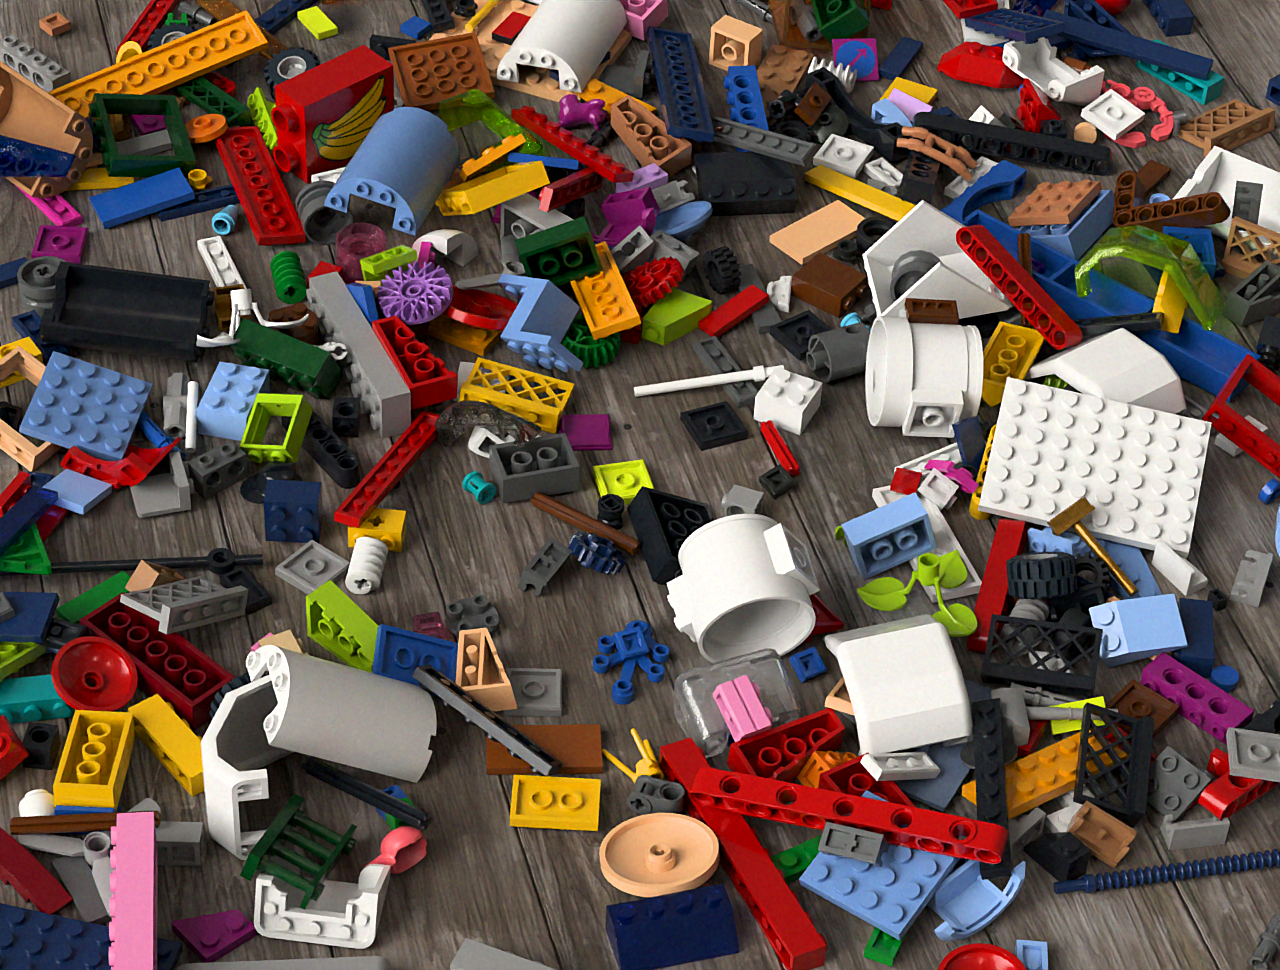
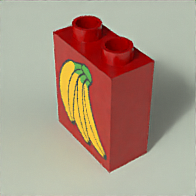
(330, 111)

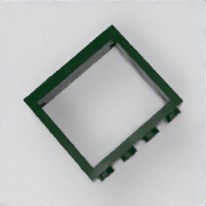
(137, 104)

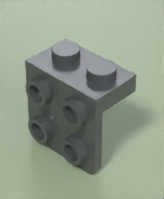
(629, 79)
(1175, 783)

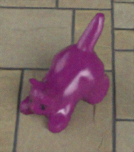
(574, 113)

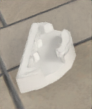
(779, 293)

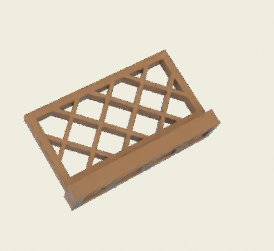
(1228, 131)
(1244, 265)

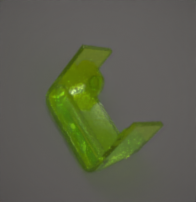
(477, 106)

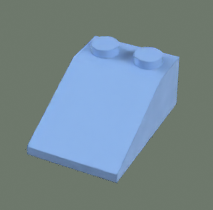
(1138, 628)

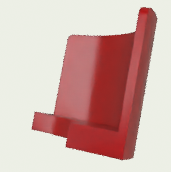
(129, 471)

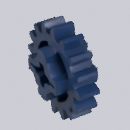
(596, 553)

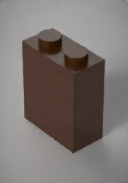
(829, 285)

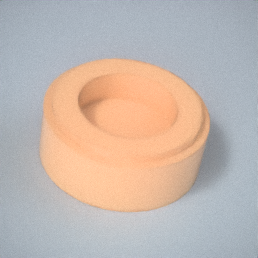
(1085, 132)

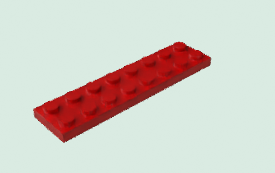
(259, 187)

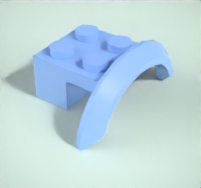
(969, 902)

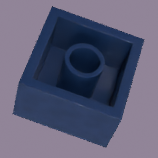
(293, 511)

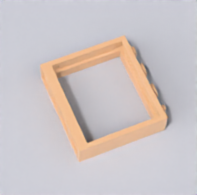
(10, 440)

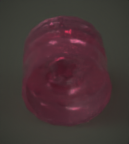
(356, 243)

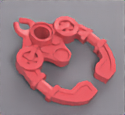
(1143, 99)

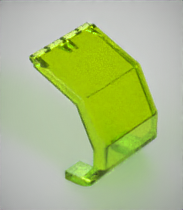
(1159, 252)

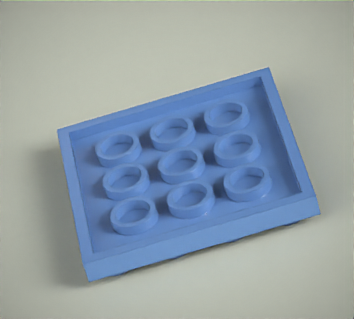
(85, 407)
(884, 895)

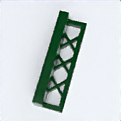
(215, 101)

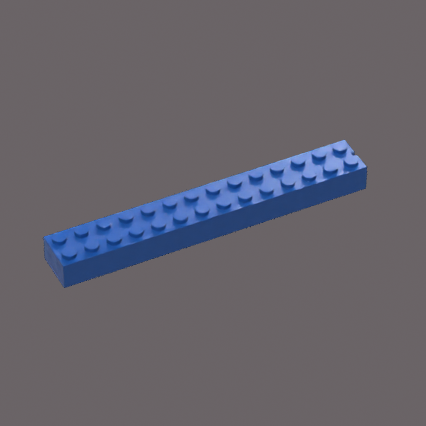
(1194, 353)

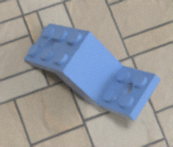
(539, 322)

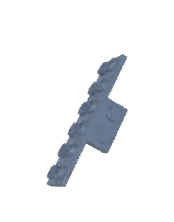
(942, 790)

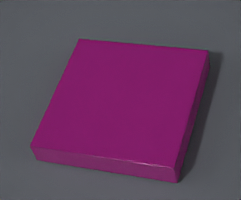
(61, 242)

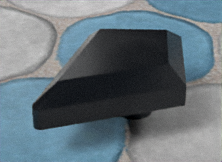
(10, 414)

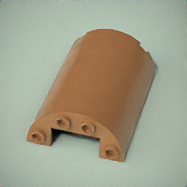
(42, 119)

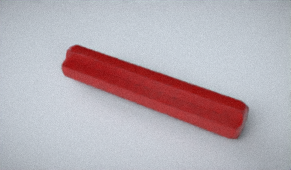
(780, 448)

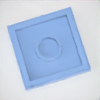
(78, 491)

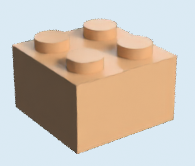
(735, 43)

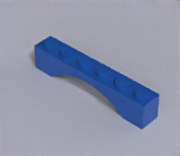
(998, 184)

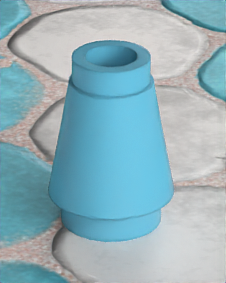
(225, 220)

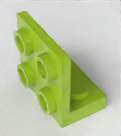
(382, 264)

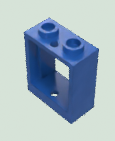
(1201, 241)

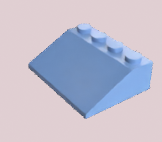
(1082, 232)

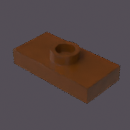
(812, 104)
(931, 311)

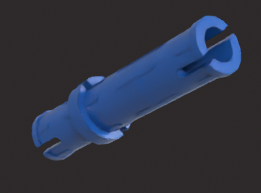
(156, 434)

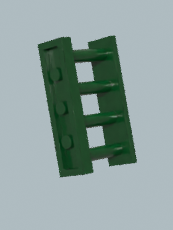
(282, 831)

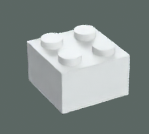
(788, 400)

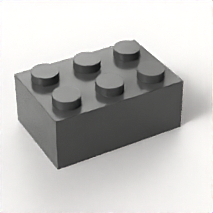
(543, 467)

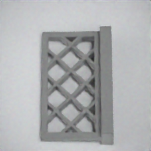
(188, 603)

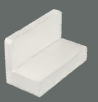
(1178, 569)

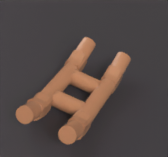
(926, 148)

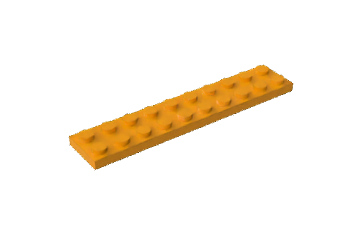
(169, 63)

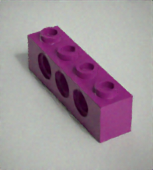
(1197, 697)

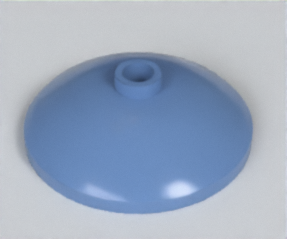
(684, 219)

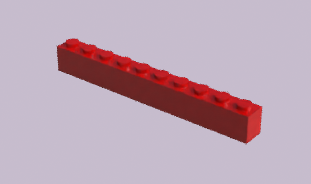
(749, 867)

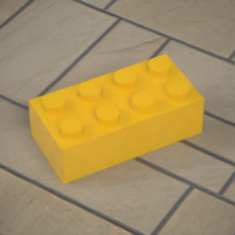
(95, 759)

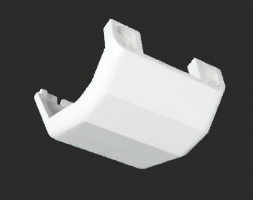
(1118, 369)
(903, 685)
(230, 759)

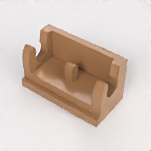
(1101, 833)

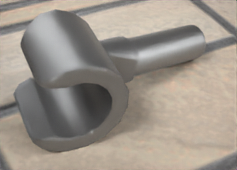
(1179, 118)
(870, 313)

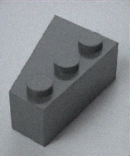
(1255, 296)

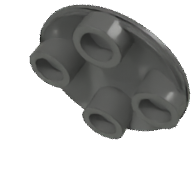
(472, 614)

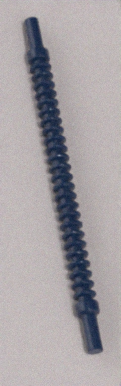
(1090, 883)

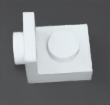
(939, 489)

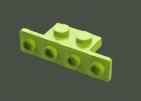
(261, 115)

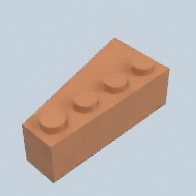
(648, 137)

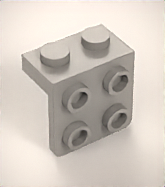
(165, 491)

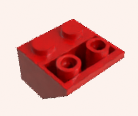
(1034, 107)

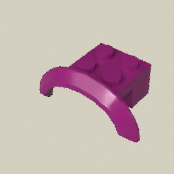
(625, 213)

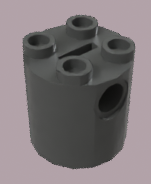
(838, 352)

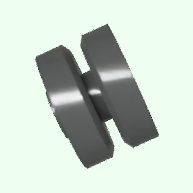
(910, 269)
(37, 283)

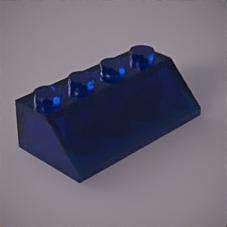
(672, 929)

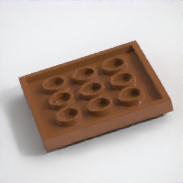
(439, 70)

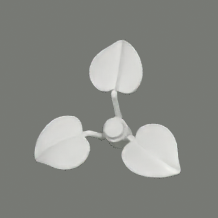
(242, 306)

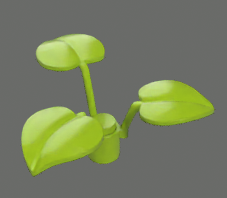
(943, 571)

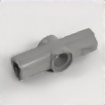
(175, 405)

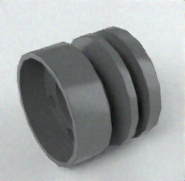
(319, 221)

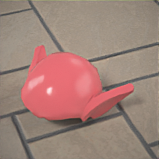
(402, 849)

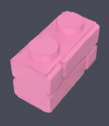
(742, 708)

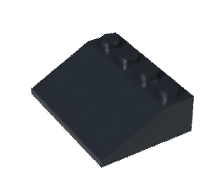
(745, 183)
(662, 526)

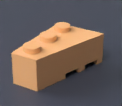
(482, 672)

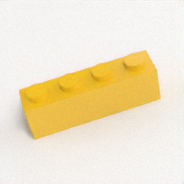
(170, 741)

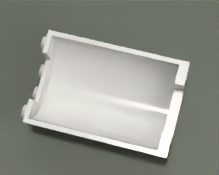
(566, 38)
(346, 713)

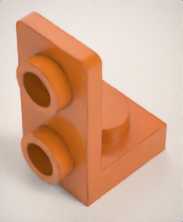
(820, 762)

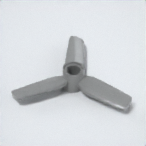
(511, 265)
(94, 848)

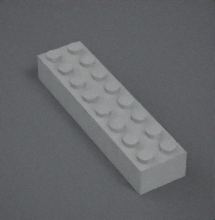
(366, 364)

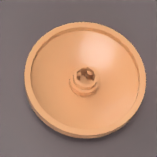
(659, 854)

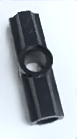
(786, 103)

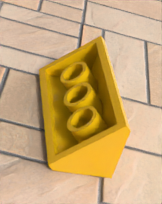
(1008, 355)

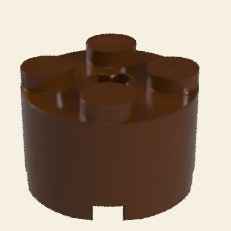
(306, 332)

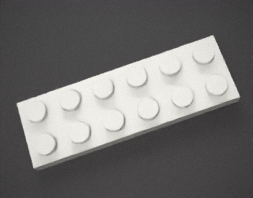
(945, 542)

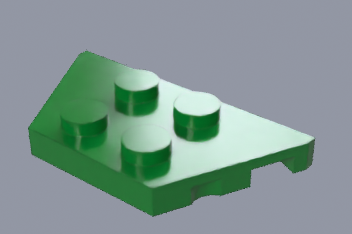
(27, 555)

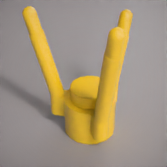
(645, 766)

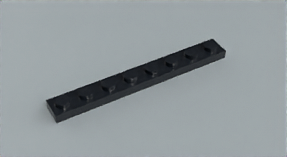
(991, 777)

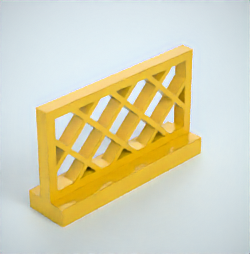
(537, 410)

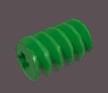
(288, 277)

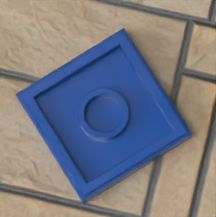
(365, 299)

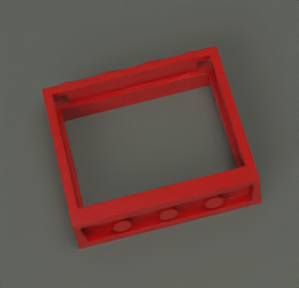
(1235, 426)

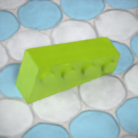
(341, 626)

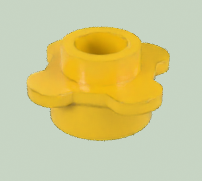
(198, 179)

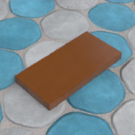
(573, 745)

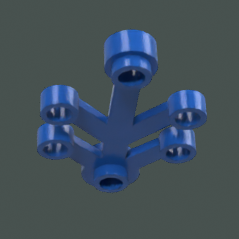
(623, 688)

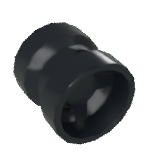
(610, 510)

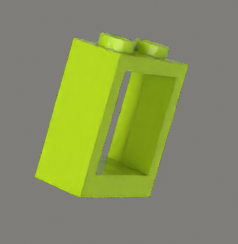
(276, 405)

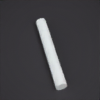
(191, 419)

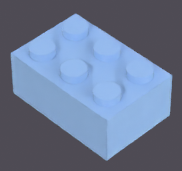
(230, 399)
(889, 536)

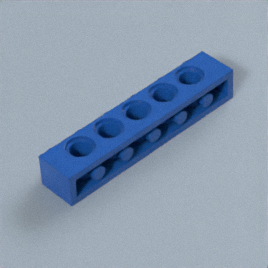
(745, 97)

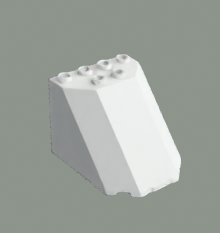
(955, 279)

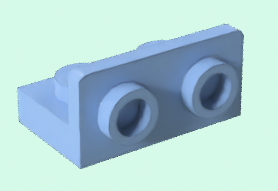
(1047, 542)

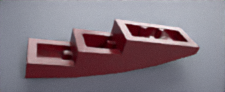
(30, 877)

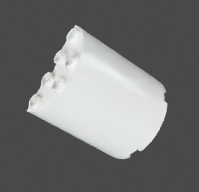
(1219, 174)

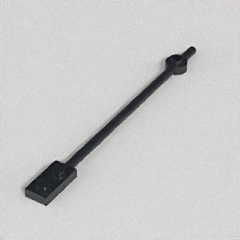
(218, 561)

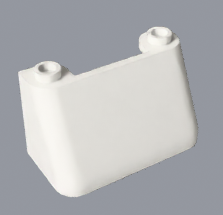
(1050, 74)
(341, 917)

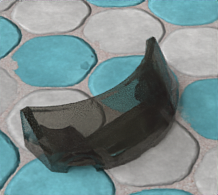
(477, 413)

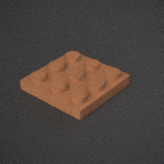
(1055, 203)

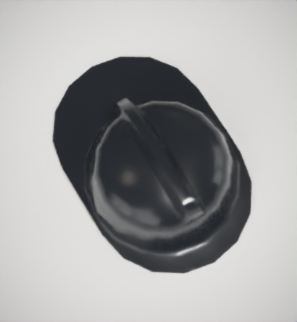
(254, 486)

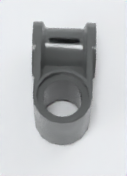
(657, 796)

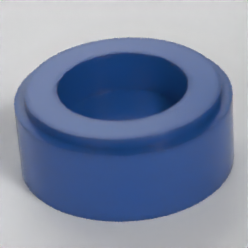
(1270, 491)
(1224, 677)

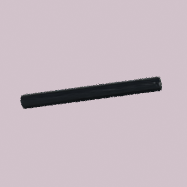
(367, 793)

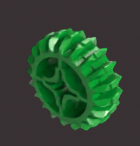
(590, 351)

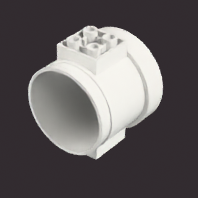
(922, 375)
(743, 588)

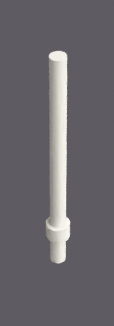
(758, 373)

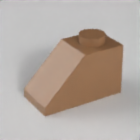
(152, 575)

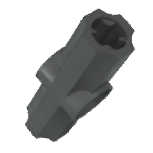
(804, 17)

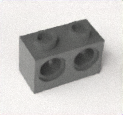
(218, 469)

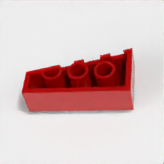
(419, 369)
(786, 748)

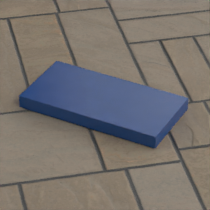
(141, 198)

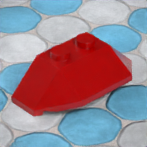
(979, 65)

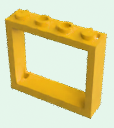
(492, 188)

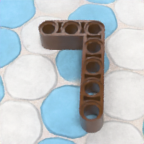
(1180, 212)

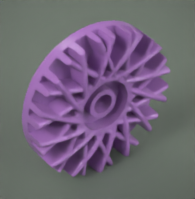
(416, 293)

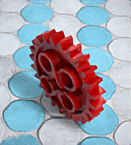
(653, 280)

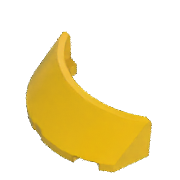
(1171, 303)

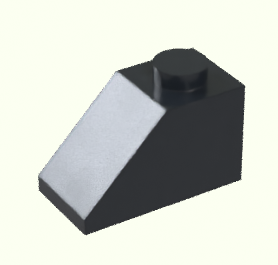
(1060, 855)

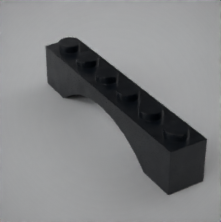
(872, 132)

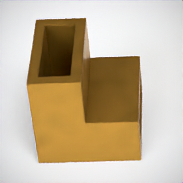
(223, 306)

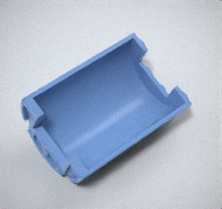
(401, 166)

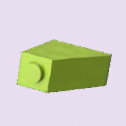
(674, 316)

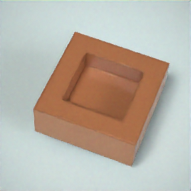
(55, 24)

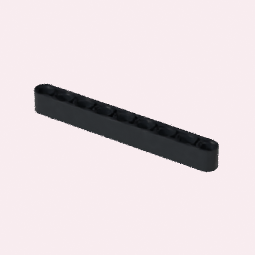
(1018, 144)

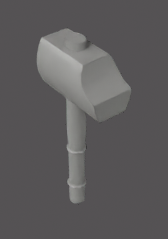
(1016, 714)

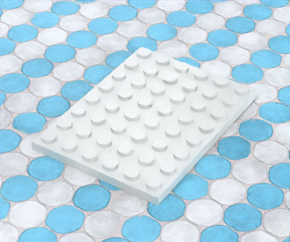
(1126, 460)

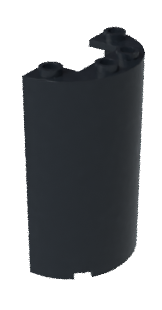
(128, 312)

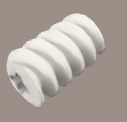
(845, 76)
(366, 565)

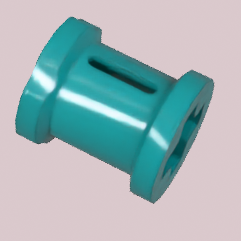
(479, 487)

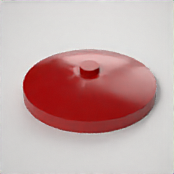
(480, 309)

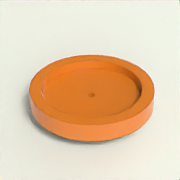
(206, 128)

